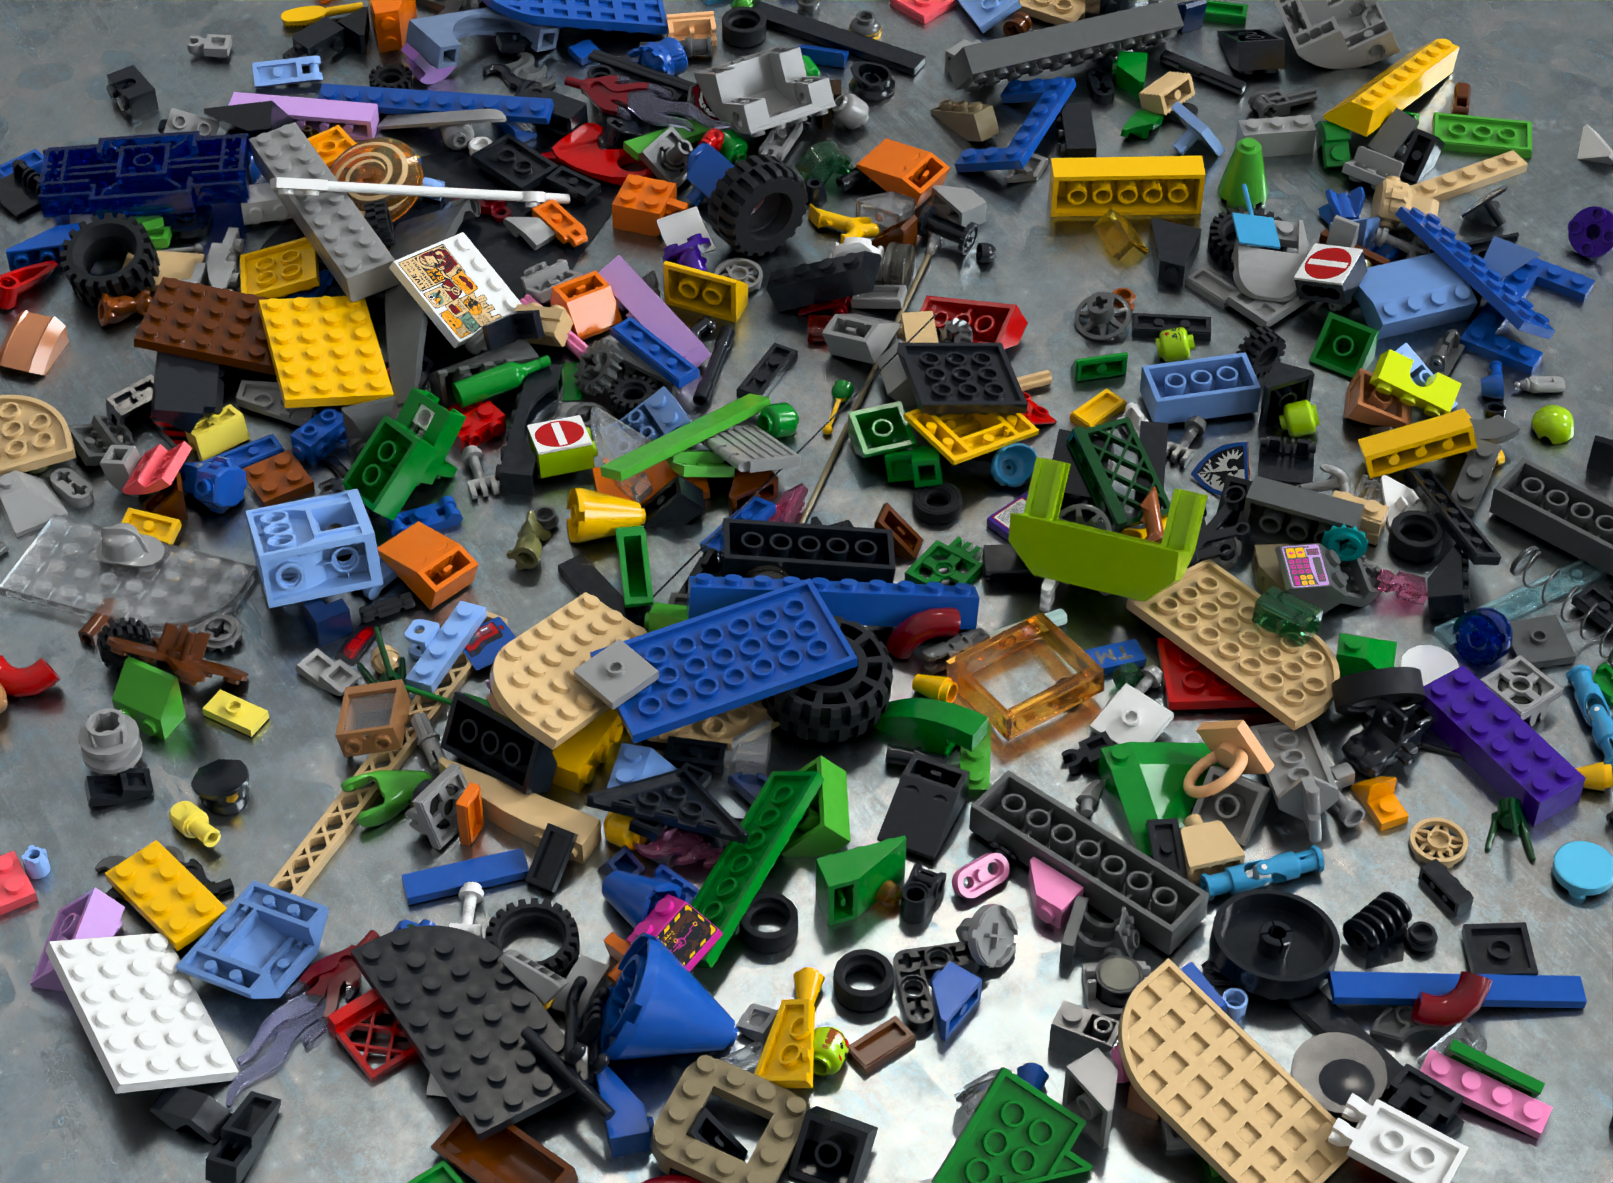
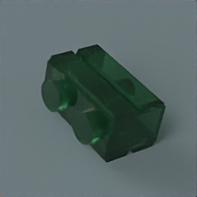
(1287, 615)

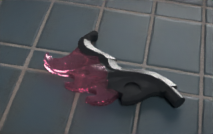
(687, 845)

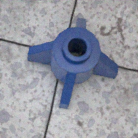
(1343, 205)

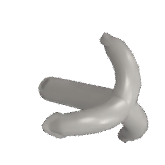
(1337, 480)

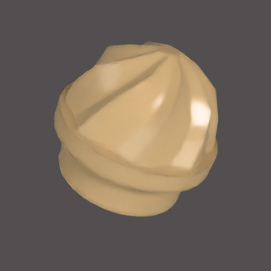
(376, 660)

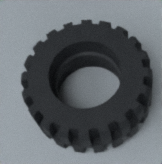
(742, 190)

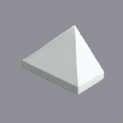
(1594, 148)

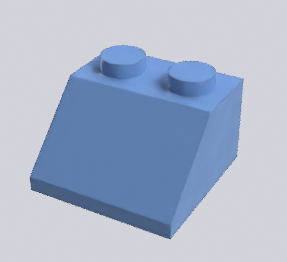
(637, 763)

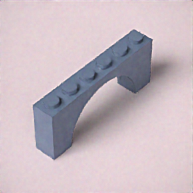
(438, 35)

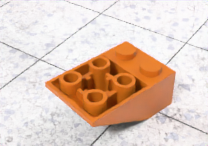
(904, 169)
(429, 563)

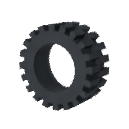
(100, 239)

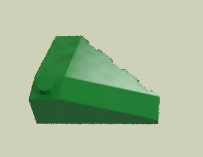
(1148, 783)

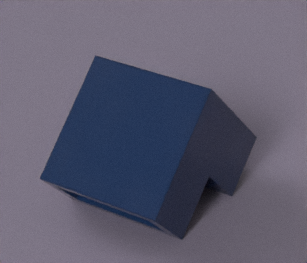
(328, 621)

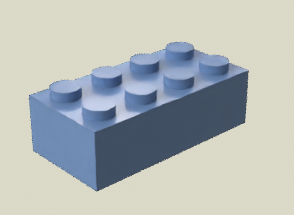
(1200, 388)

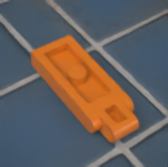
(561, 222)

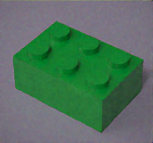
(389, 467)

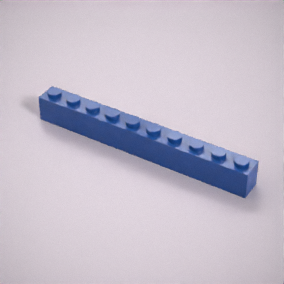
(863, 602)

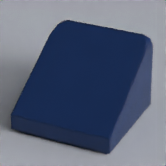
(624, 861)

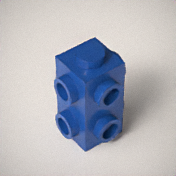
(318, 436)

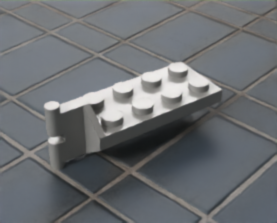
(1301, 774)

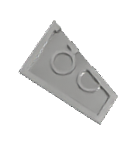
(267, 400)

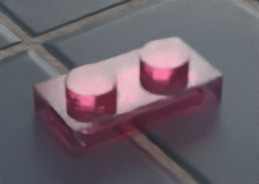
(790, 504)

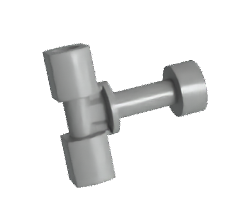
(1349, 811)

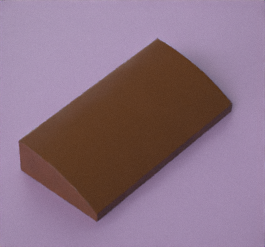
(503, 1157)

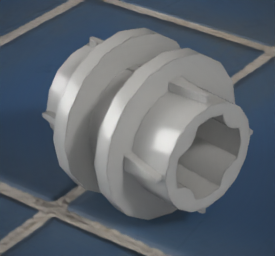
(110, 742)

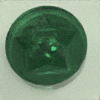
(1127, 673)

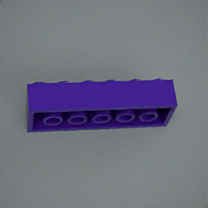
(1501, 745)

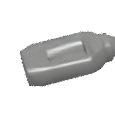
(1542, 384)

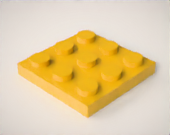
(280, 269)

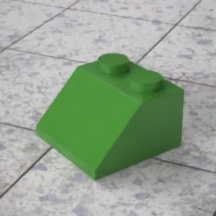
(149, 698)

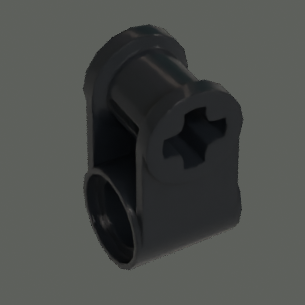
(617, 132)
(920, 893)

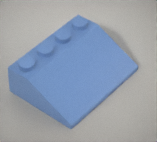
(1413, 295)

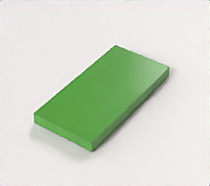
(1483, 134)

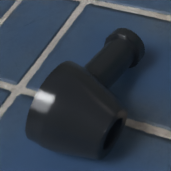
(816, 192)

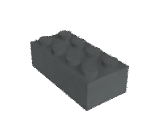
(1295, 515)

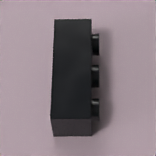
(1446, 887)

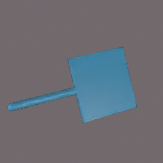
(1255, 229)

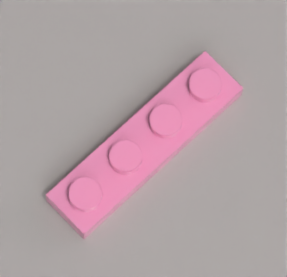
(1488, 1094)

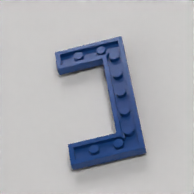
(1050, 98)
(1483, 332)

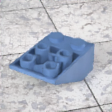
(657, 415)

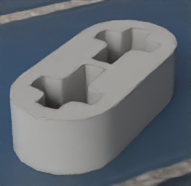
(67, 490)

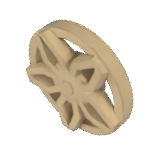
(1438, 841)

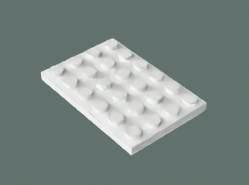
(141, 1012)

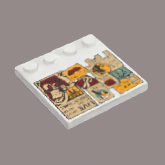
(455, 287)

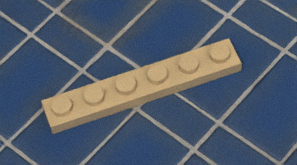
(1471, 177)

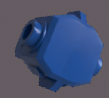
(215, 483)

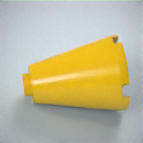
(598, 514)

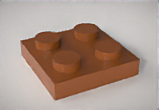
(278, 479)

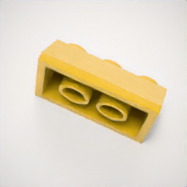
(704, 292)

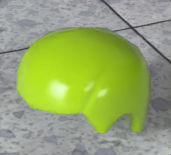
(1553, 423)

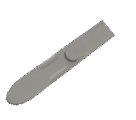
(438, 119)

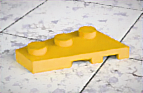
(789, 1046)

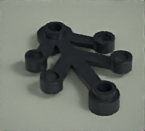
(1234, 501)

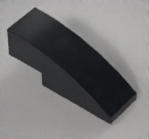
(242, 1139)

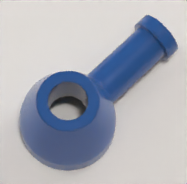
(1492, 385)

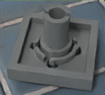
(672, 157)

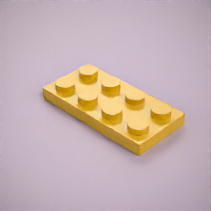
(166, 894)

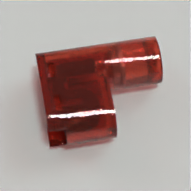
(816, 325)

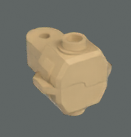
(1392, 195)

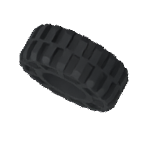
(841, 709)

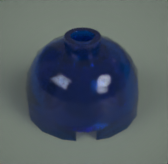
(1483, 636)

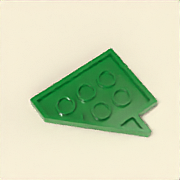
(1014, 1138)

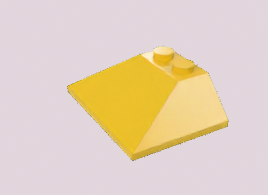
(970, 434)

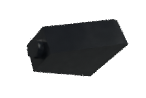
(1173, 249)
(1154, 440)

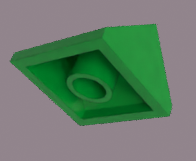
(1345, 345)

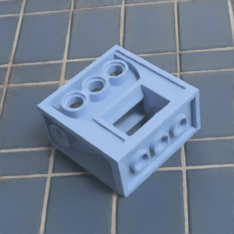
(300, 554)

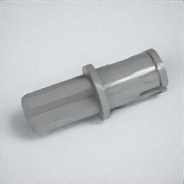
(428, 739)

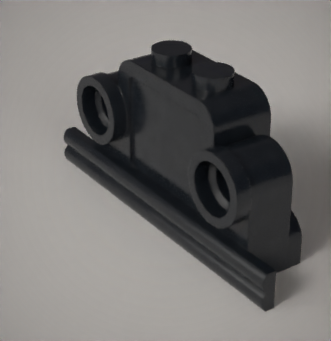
(637, 73)

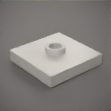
(1132, 717)

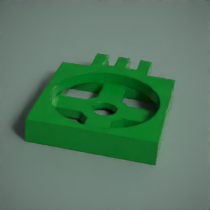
(955, 554)

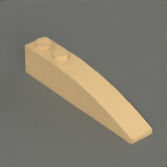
(530, 813)

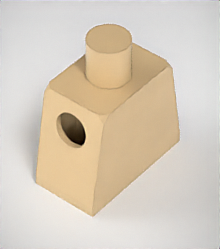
(1208, 848)

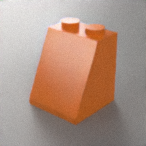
(390, 22)

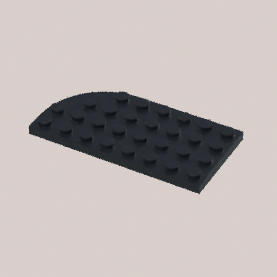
(467, 1021)

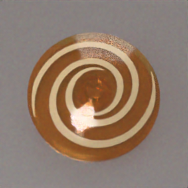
(380, 162)

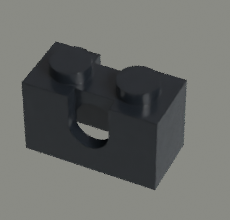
(132, 91)

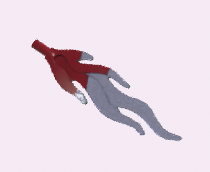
(638, 97)
(293, 1018)

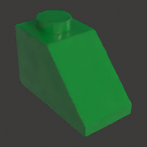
(1130, 72)

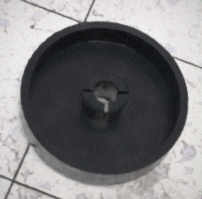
(1274, 944)

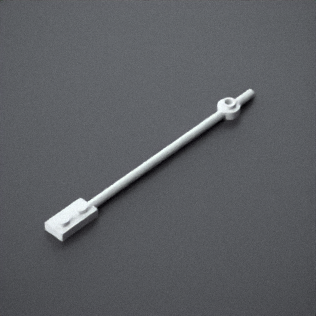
(312, 187)

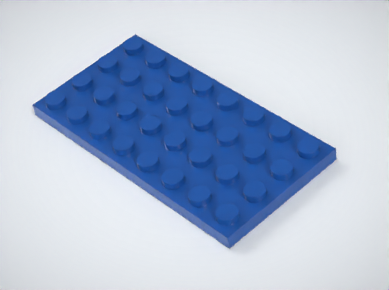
(734, 658)

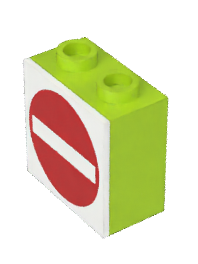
(562, 446)

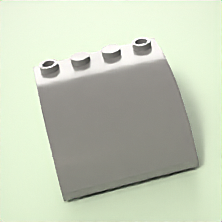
(1338, 32)
(764, 91)

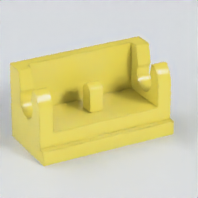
(218, 433)

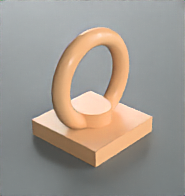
(1234, 749)

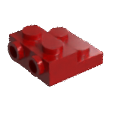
(481, 424)

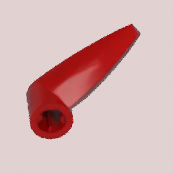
(21, 280)

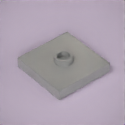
(616, 674)

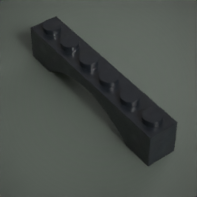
(519, 464)

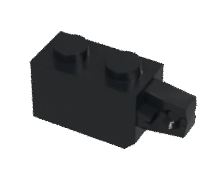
(318, 39)

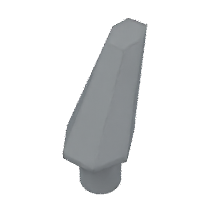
(1090, 797)

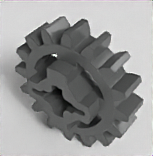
(598, 367)

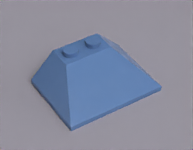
(258, 943)

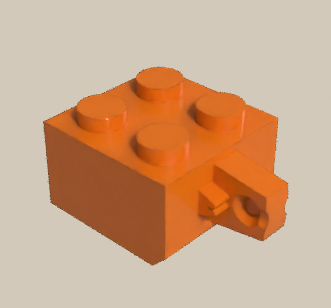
(643, 202)

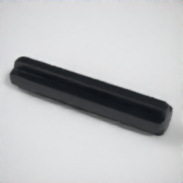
(331, 486)

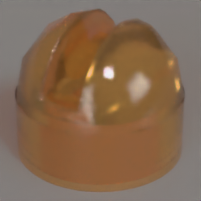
(889, 894)

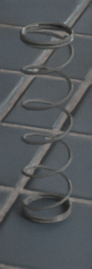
(1523, 570)

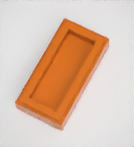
(470, 814)

